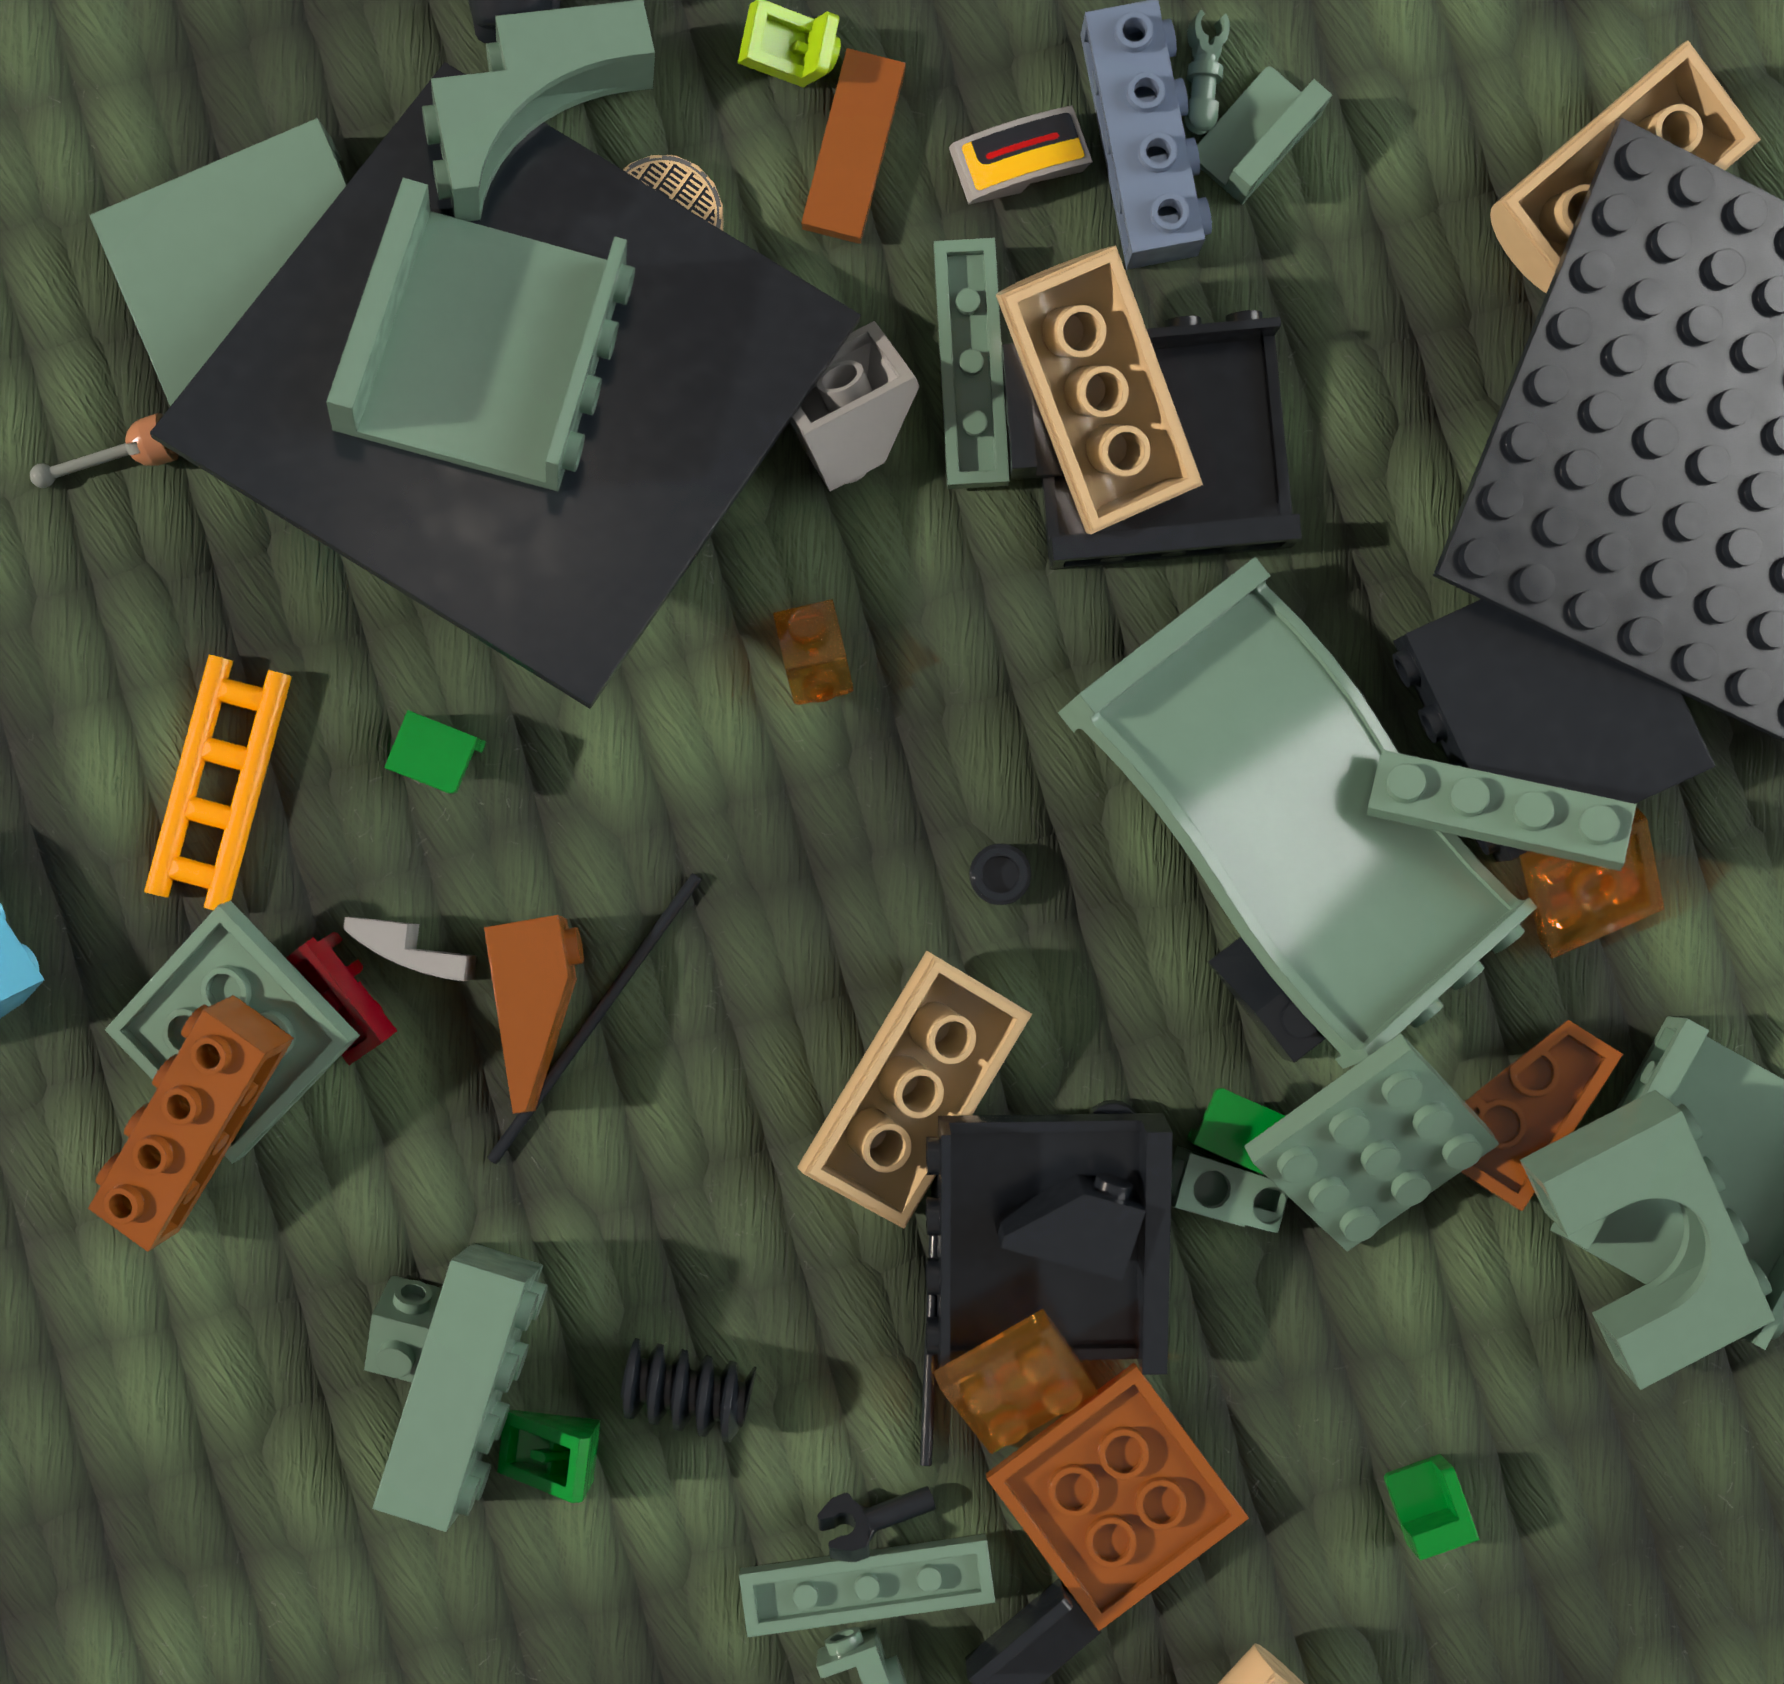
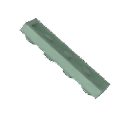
(971, 363)
(1502, 810)
(882, 1586)

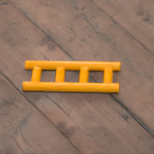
(202, 748)

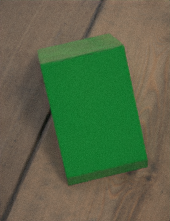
(550, 1452)

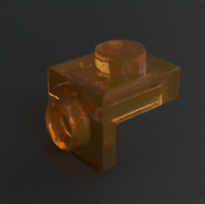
(813, 652)

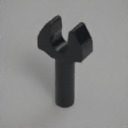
(869, 1520)

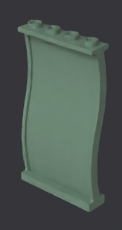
(1266, 782)

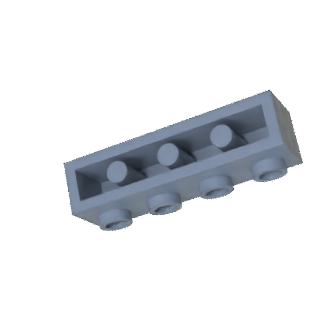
(1144, 134)

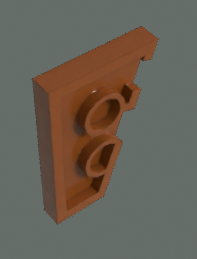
(1537, 1104)

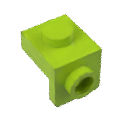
(789, 43)

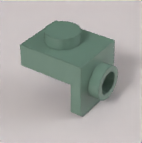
(400, 1327)
(860, 1650)

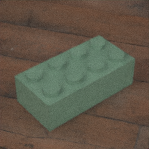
(459, 1386)

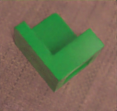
(432, 752)
(1231, 1124)
(1430, 1507)

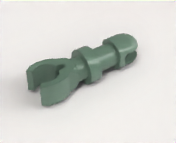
(1204, 73)

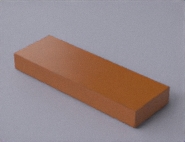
(853, 146)

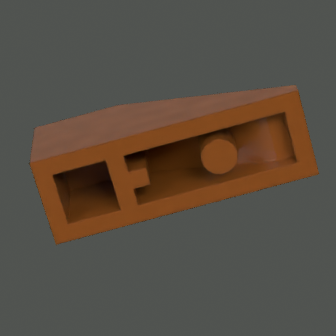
(532, 990)

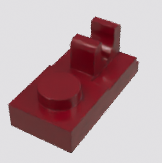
(348, 997)

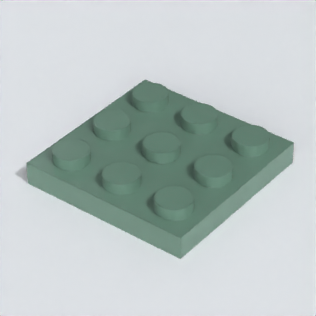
(226, 960)
(1372, 1143)

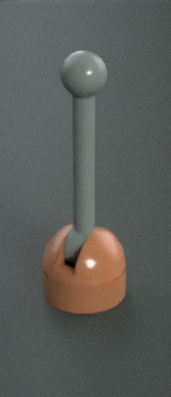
(138, 445)

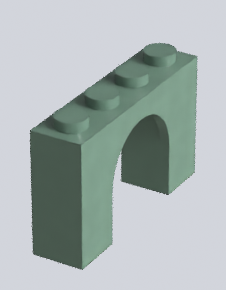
(1710, 1287)

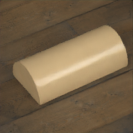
(1674, 101)
(1099, 388)
(924, 1063)

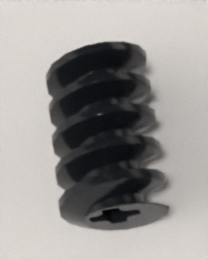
(685, 1391)

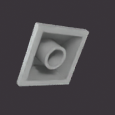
(856, 408)

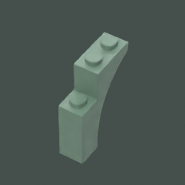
(535, 72)

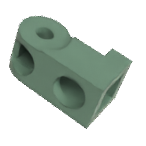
(1225, 1191)

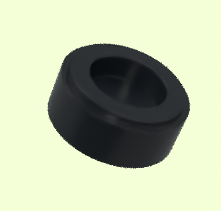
(1000, 874)

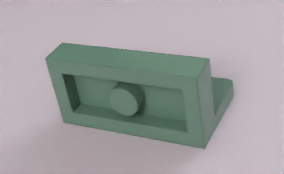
(1259, 132)

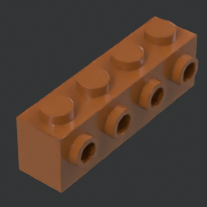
(189, 1121)

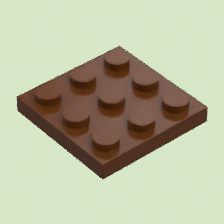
(1116, 1496)

